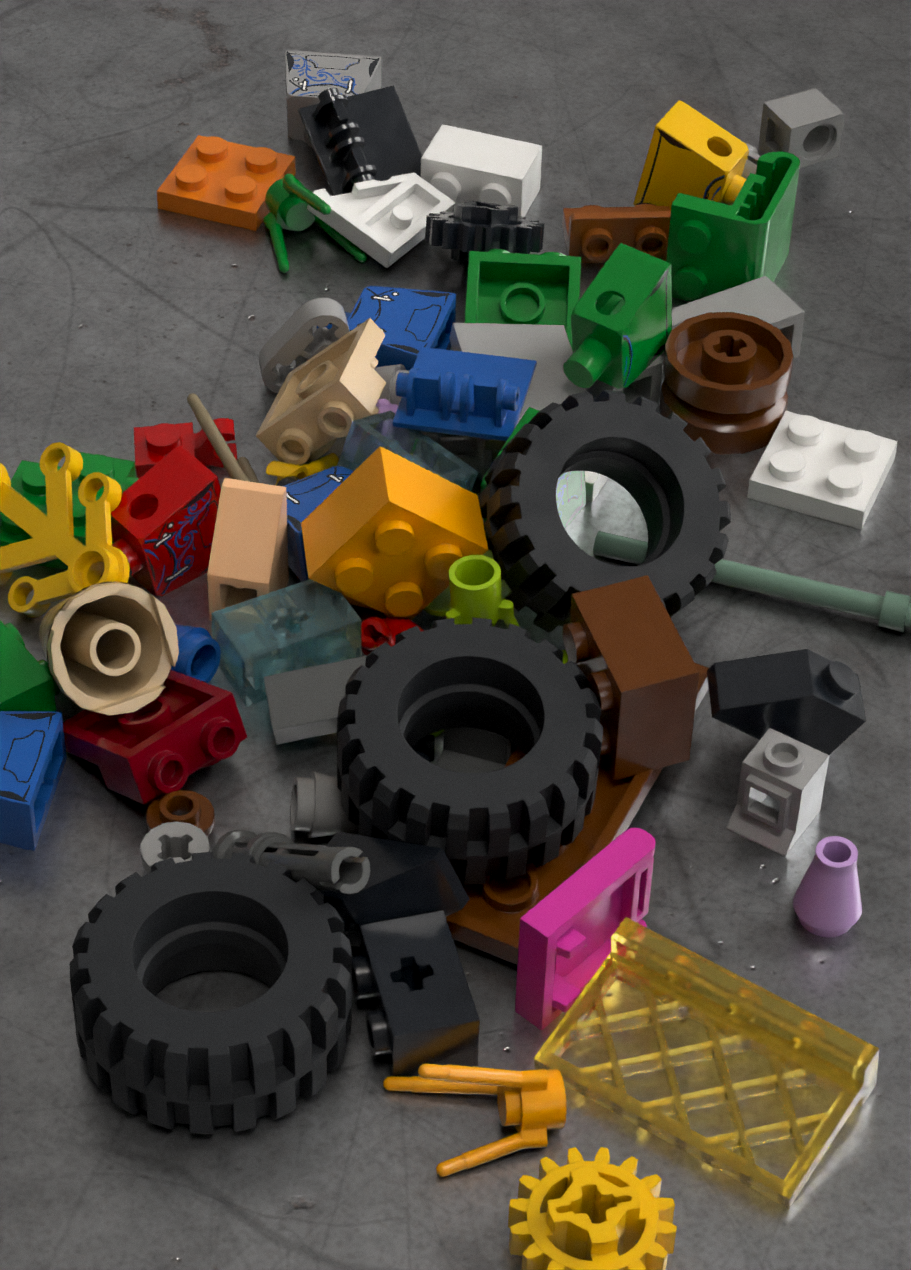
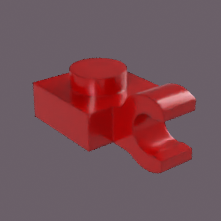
(157, 441)

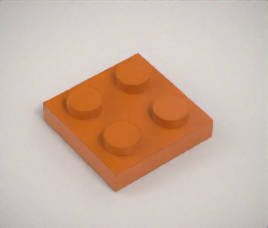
(224, 182)

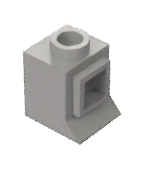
(788, 773)

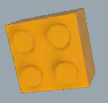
(392, 535)

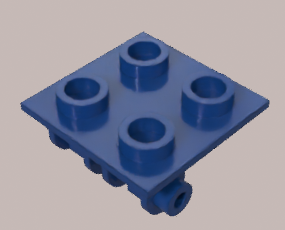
(463, 393)

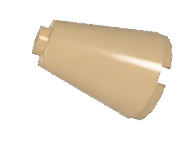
(110, 647)

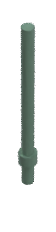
(891, 610)

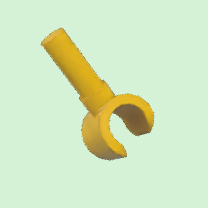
(284, 469)

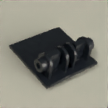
(361, 137)

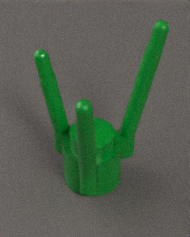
(288, 204)

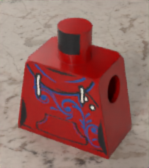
(168, 522)

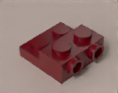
(161, 742)

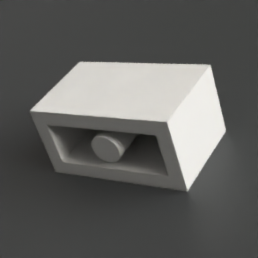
(483, 168)

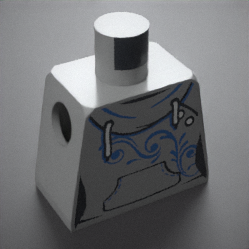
(313, 72)

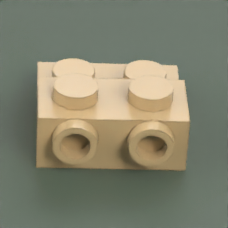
(325, 397)

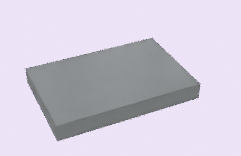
(541, 343)

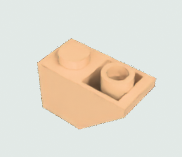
(248, 543)

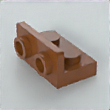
(597, 231)

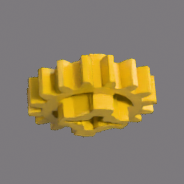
(591, 1217)

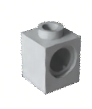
(803, 126)

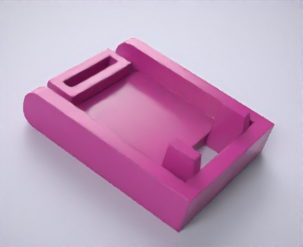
(572, 927)

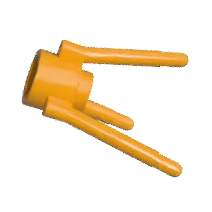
(525, 1099)

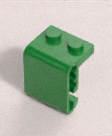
(728, 245)

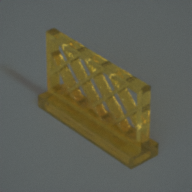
(750, 1020)

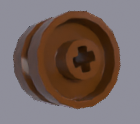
(727, 380)

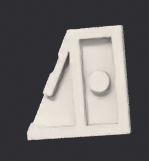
(384, 215)

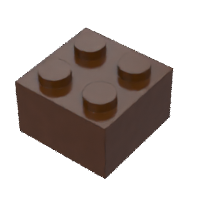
(637, 672)

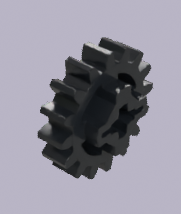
(482, 228)

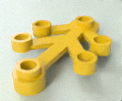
(55, 533)

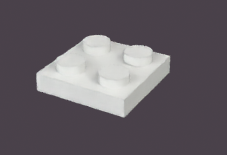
(822, 469)

